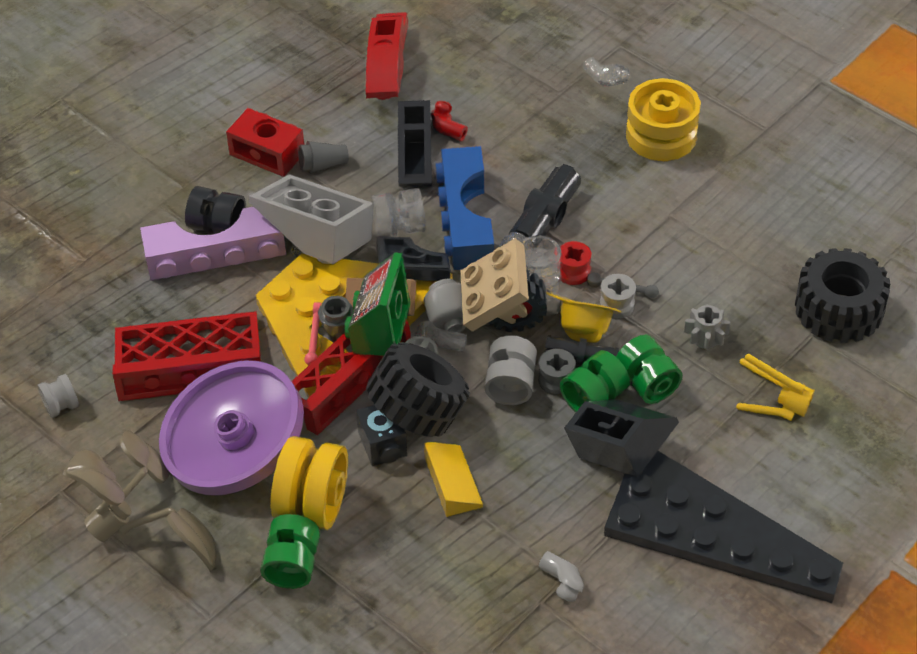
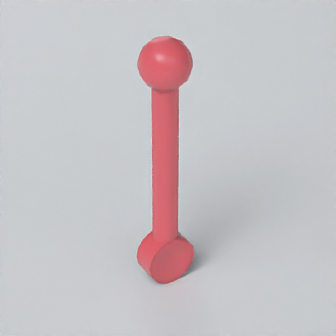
(311, 356)

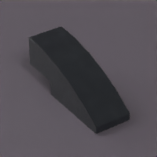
(414, 143)

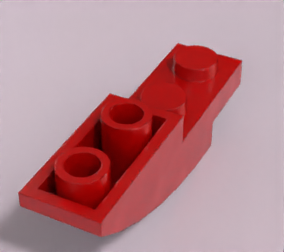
(385, 55)

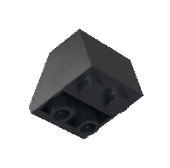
(618, 434)

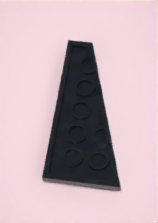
(701, 523)

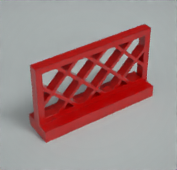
(170, 376)

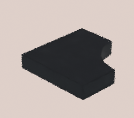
(418, 262)

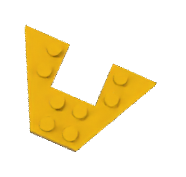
(290, 300)

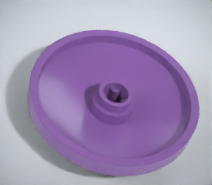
(230, 427)

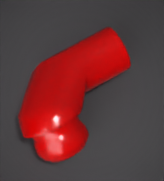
(444, 124)

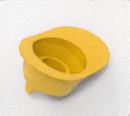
(584, 319)

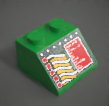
(379, 308)

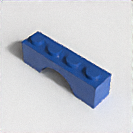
(463, 180)

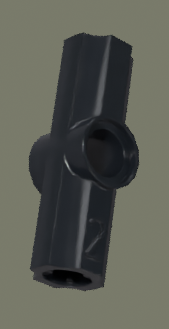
(548, 205)

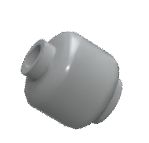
(444, 305)

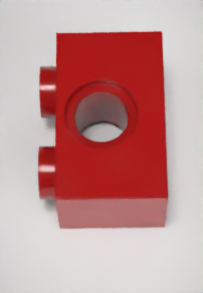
(265, 141)

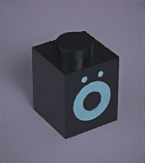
(380, 436)

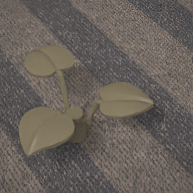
(114, 511)

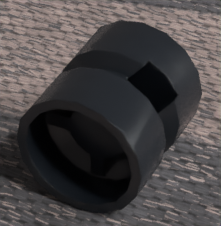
(212, 211)

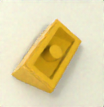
(452, 478)

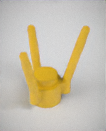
(793, 396)

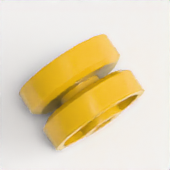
(663, 119)
(309, 481)

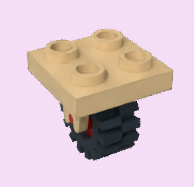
(501, 291)

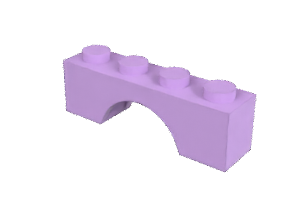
(177, 252)

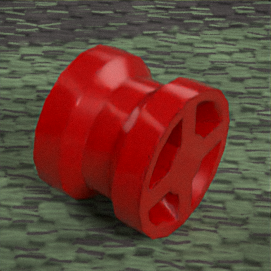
(575, 262)

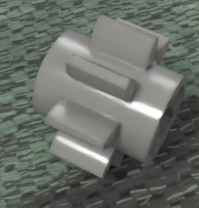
(707, 327)

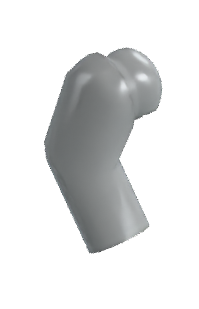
(567, 574)

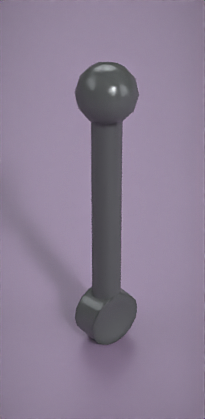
(595, 280)

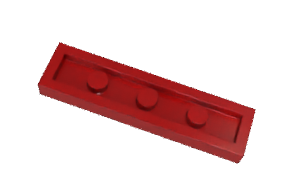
(340, 389)

